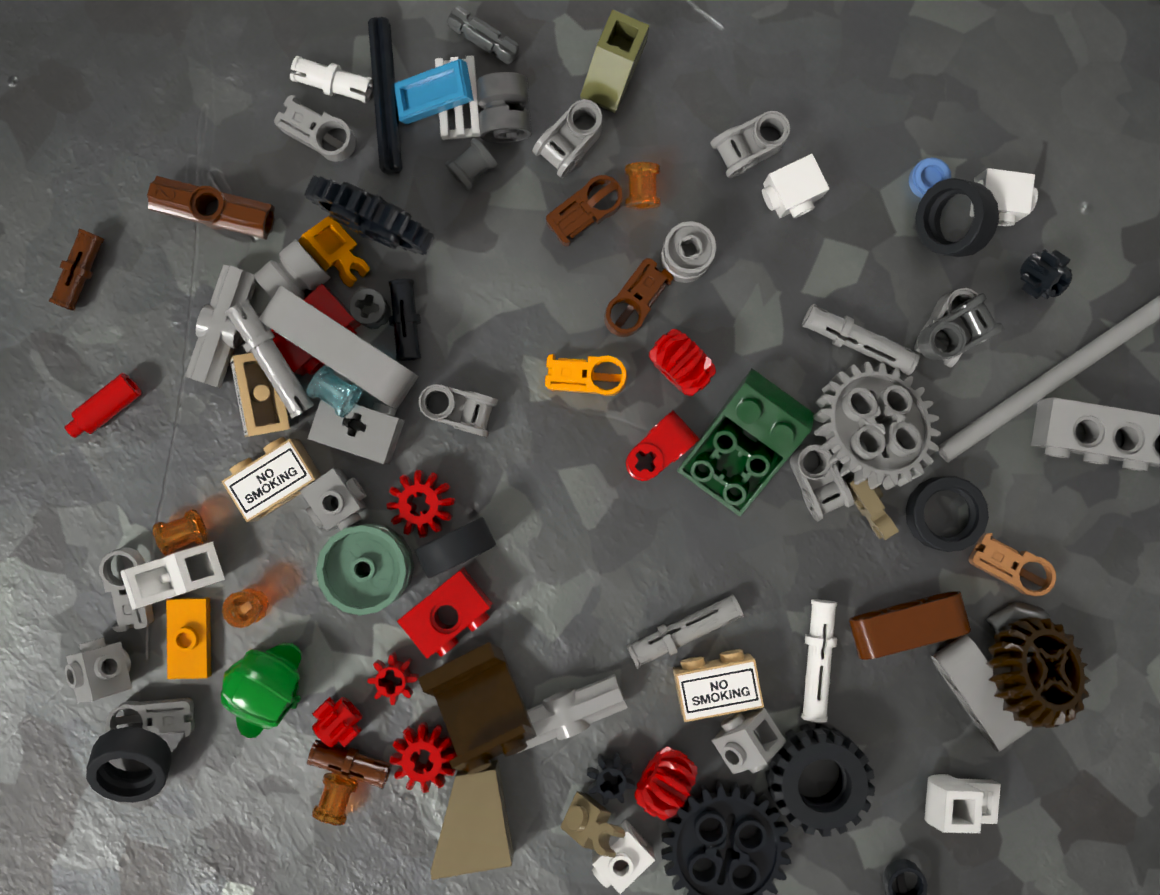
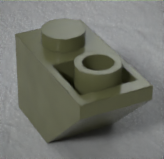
(615, 60)

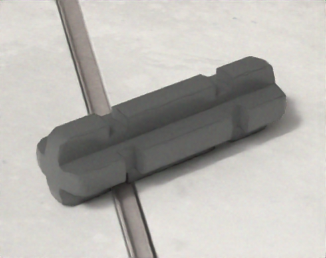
(483, 35)

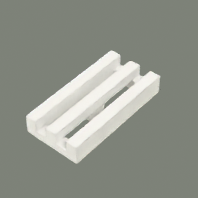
(460, 132)

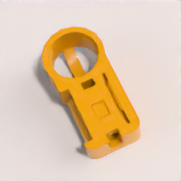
(578, 375)

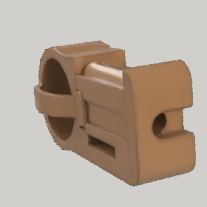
(1007, 565)

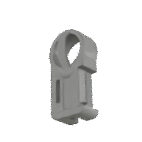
(312, 129)
(125, 615)
(157, 716)

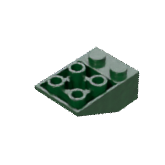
(747, 442)

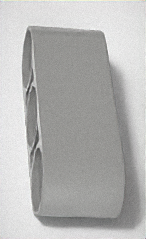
(968, 677)

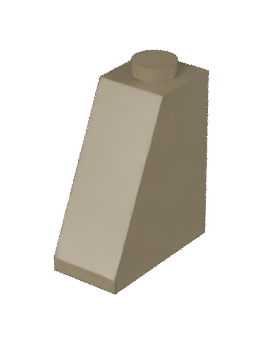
(474, 826)

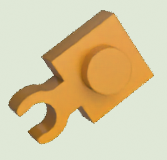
(333, 246)

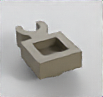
(870, 505)
(588, 825)

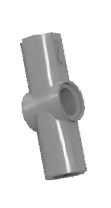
(216, 331)
(573, 710)

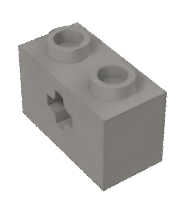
(375, 443)

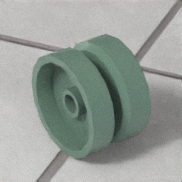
(366, 592)

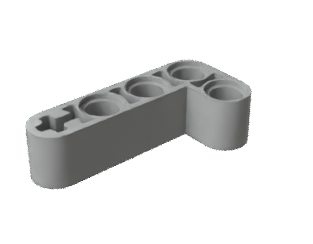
(338, 348)

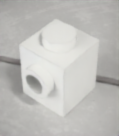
(795, 187)
(1012, 192)
(632, 859)

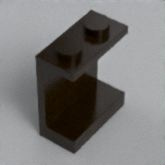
(480, 707)

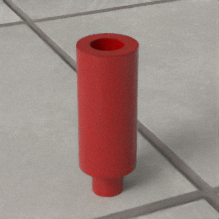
(103, 405)

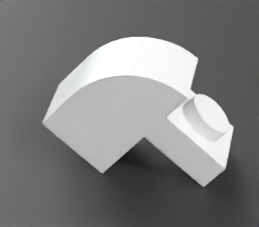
(172, 575)
(961, 804)

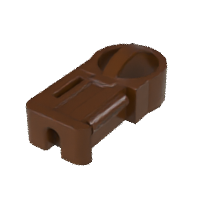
(579, 212)
(640, 294)

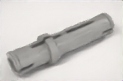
(846, 333)
(269, 357)
(684, 631)

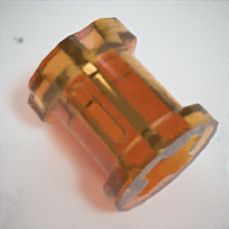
(642, 185)
(180, 532)
(238, 599)
(334, 799)

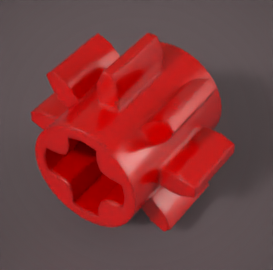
(385, 687)
(337, 722)

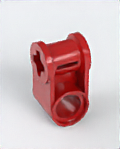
(664, 443)

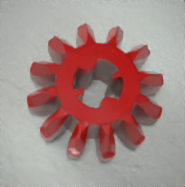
(682, 362)
(408, 508)
(438, 762)
(666, 783)

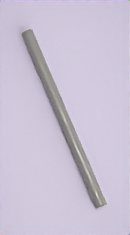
(1050, 380)

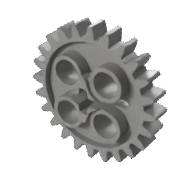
(876, 426)

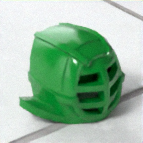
(262, 688)

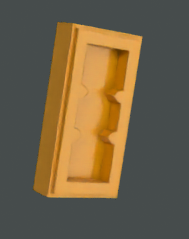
(188, 638)

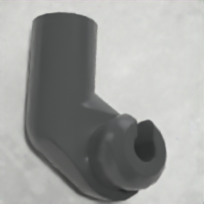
(1013, 613)

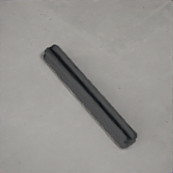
(384, 96)

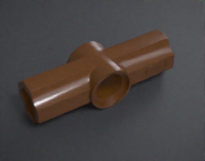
(190, 201)

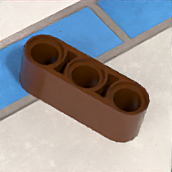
(910, 625)

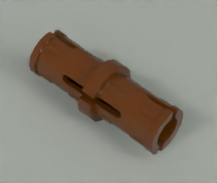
(76, 270)
(349, 764)

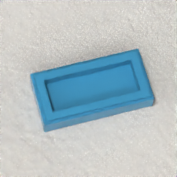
(433, 91)

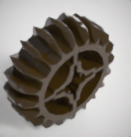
(1038, 672)

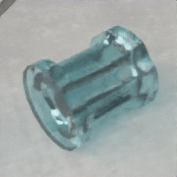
(334, 391)

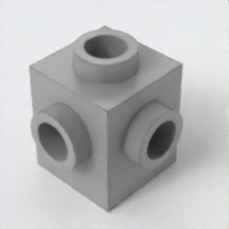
(321, 497)
(98, 670)
(748, 741)

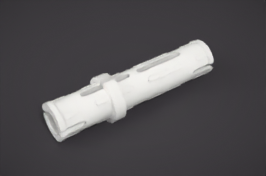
(819, 657)

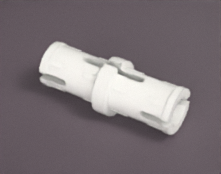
(331, 79)

